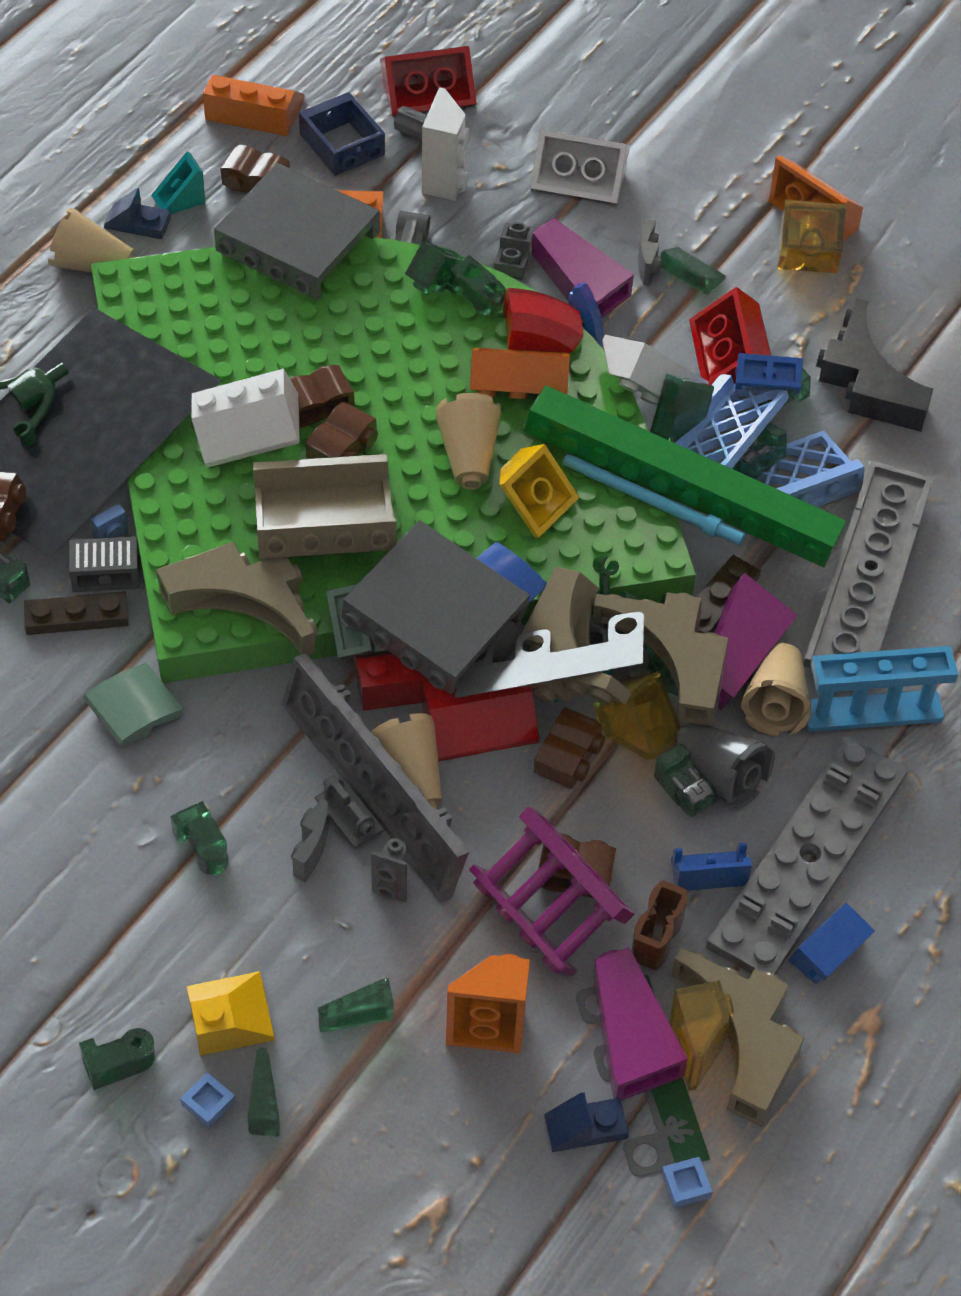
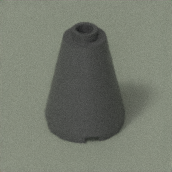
(728, 761)

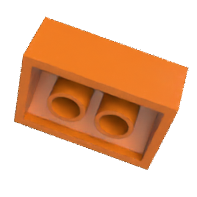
(251, 105)
(798, 184)
(518, 371)
(489, 1005)

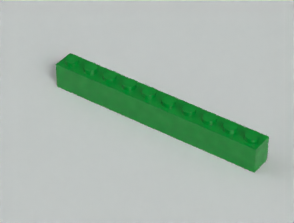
(684, 476)

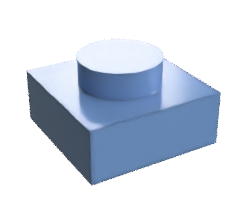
(110, 523)
(208, 1100)
(686, 1182)

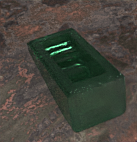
(362, 1007)
(263, 1108)

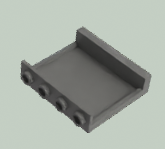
(294, 229)
(433, 605)

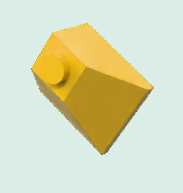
(537, 487)
(230, 1013)

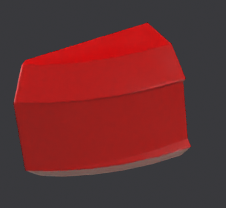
(540, 322)

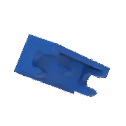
(769, 372)
(711, 869)
(831, 944)

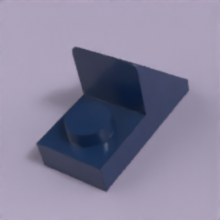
(131, 217)
(585, 1124)

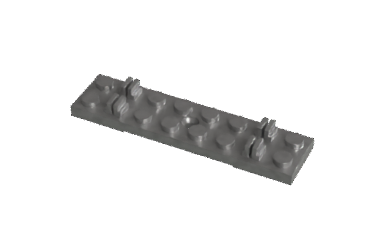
(878, 536)
(375, 777)
(786, 888)

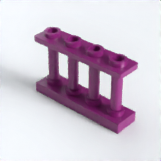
(585, 881)

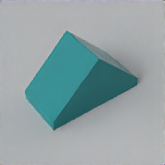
(181, 187)

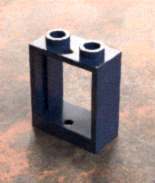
(344, 110)

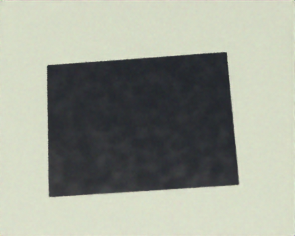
(101, 427)

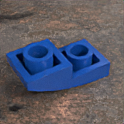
(584, 301)
(513, 569)

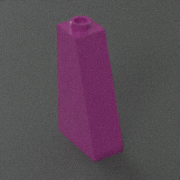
(573, 260)
(753, 626)
(635, 1031)

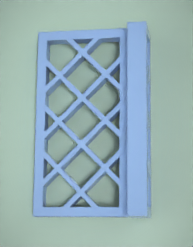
(725, 403)
(824, 484)

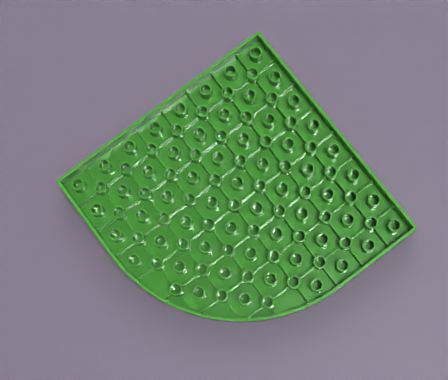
(401, 360)

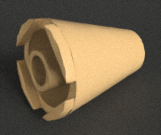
(84, 242)
(469, 436)
(778, 693)
(415, 749)

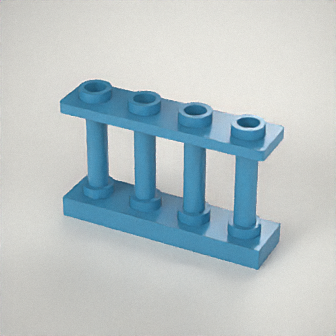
(880, 670)

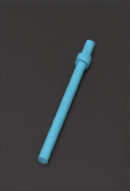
(710, 524)

